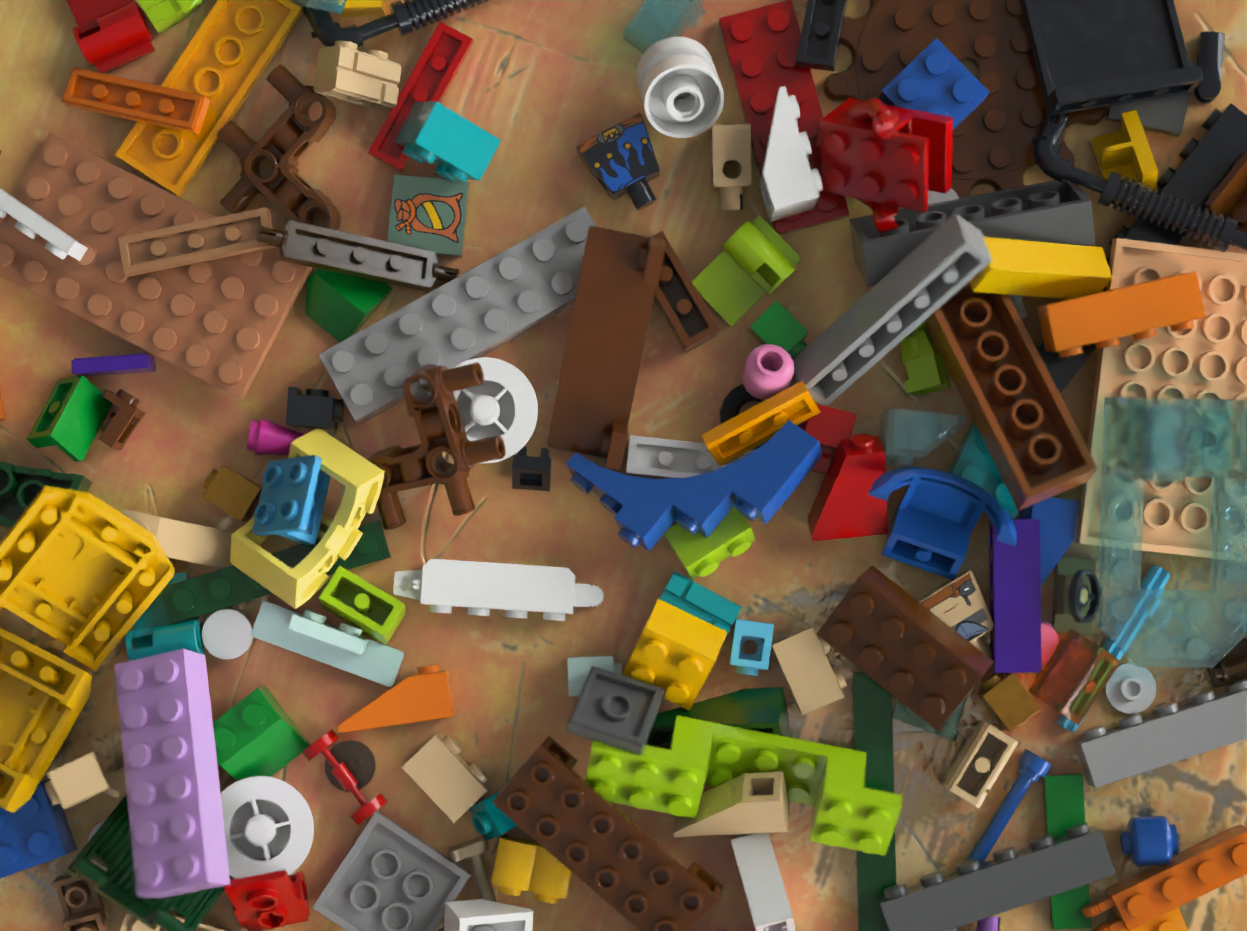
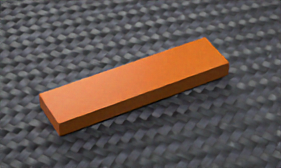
(136, 101)

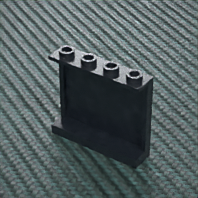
(1107, 52)

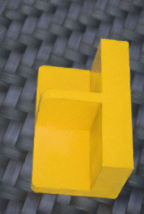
(1126, 152)

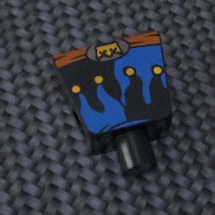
(623, 161)

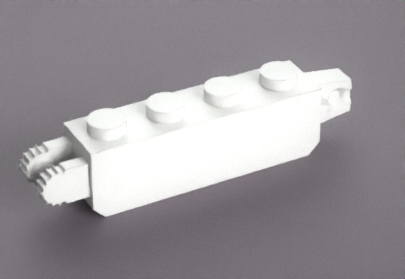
(496, 586)

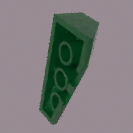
(748, 709)

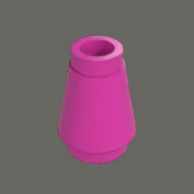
(270, 438)

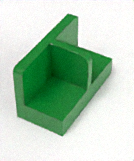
(70, 417)

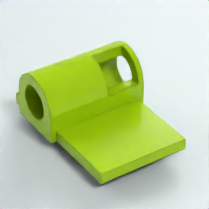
(748, 268)

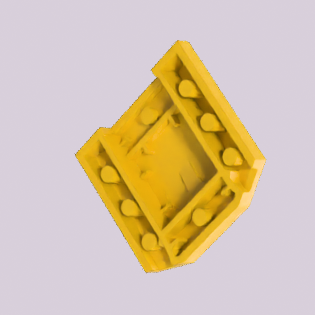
(80, 571)
(37, 710)

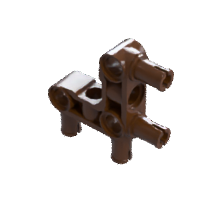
(283, 146)
(439, 432)

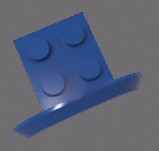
(937, 518)

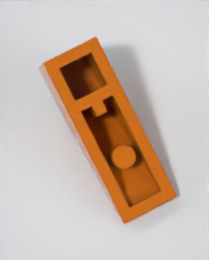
(412, 700)

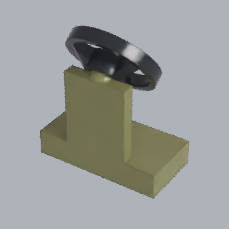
(1075, 595)

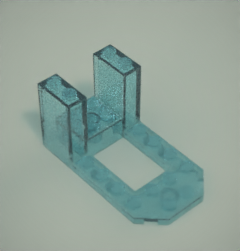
(1166, 443)

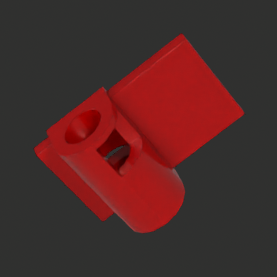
(111, 32)
(269, 900)

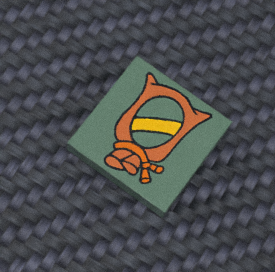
(428, 214)

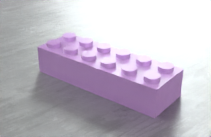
(171, 774)

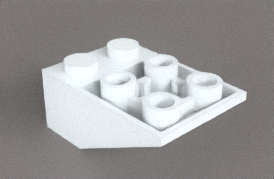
(786, 176)

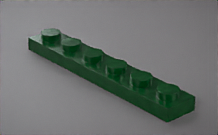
(232, 586)

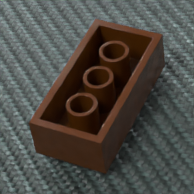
(904, 647)

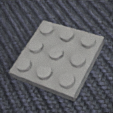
(391, 882)

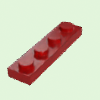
(425, 84)

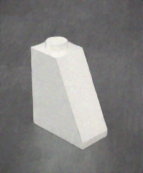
(762, 882)

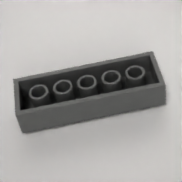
(1027, 213)

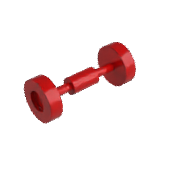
(344, 776)

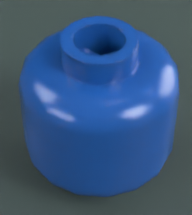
(1149, 841)

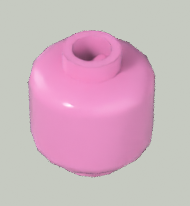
(767, 371)

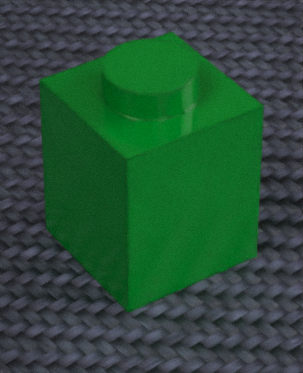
(779, 328)

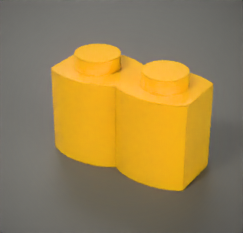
(530, 868)

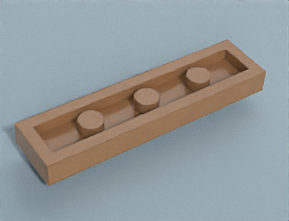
(193, 242)

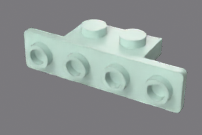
(332, 645)

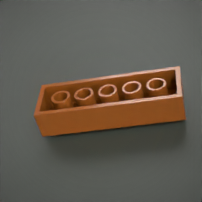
(1010, 396)

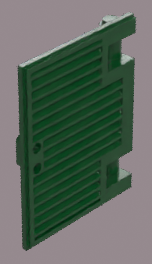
(113, 850)

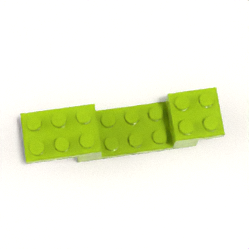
(715, 753)

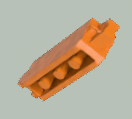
(1173, 885)

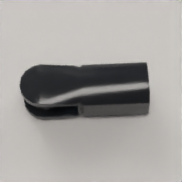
(1210, 59)

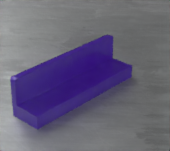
(1015, 599)

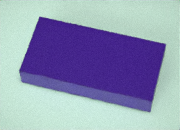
(113, 365)

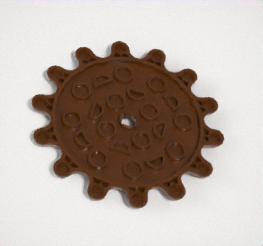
(997, 136)

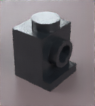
(313, 409)

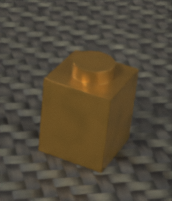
(232, 492)
(1007, 700)

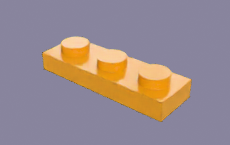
(760, 423)

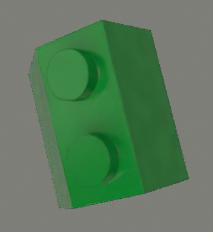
(257, 737)

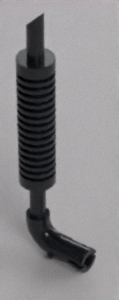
(403, 16)
(1134, 197)

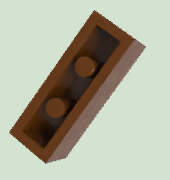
(682, 303)

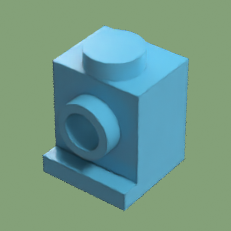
(762, 635)

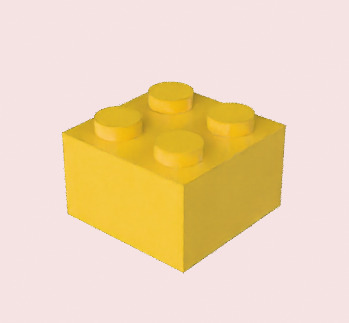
(675, 653)

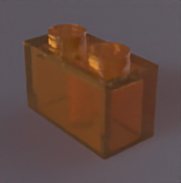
(1074, 676)

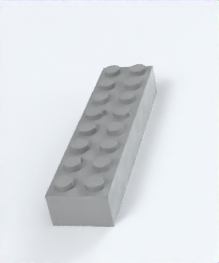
(461, 317)

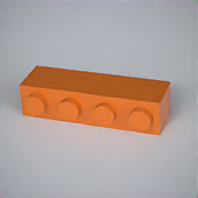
(1121, 312)

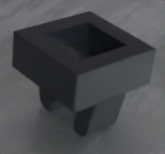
(531, 472)

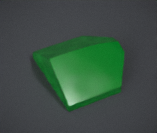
(342, 301)

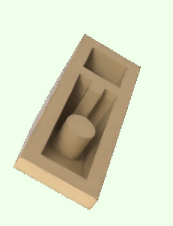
(187, 540)

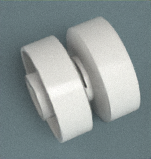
(679, 87)

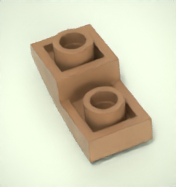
(80, 904)

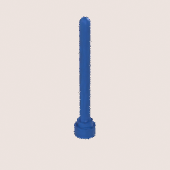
(1030, 770)

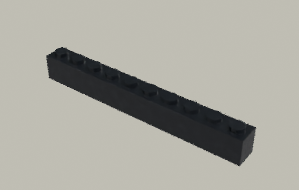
(1198, 174)

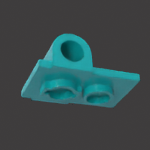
(156, 635)

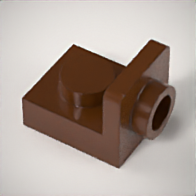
(120, 425)

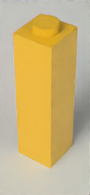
(1042, 269)

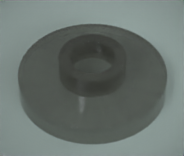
(357, 759)

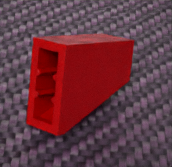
(843, 501)

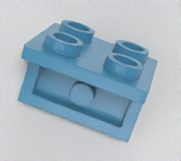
(292, 499)

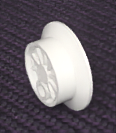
(500, 406)
(265, 826)

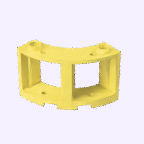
(337, 536)

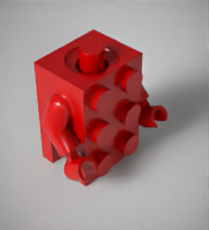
(885, 156)

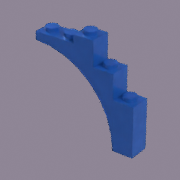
(700, 502)

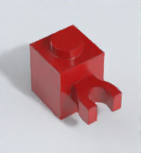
(828, 429)

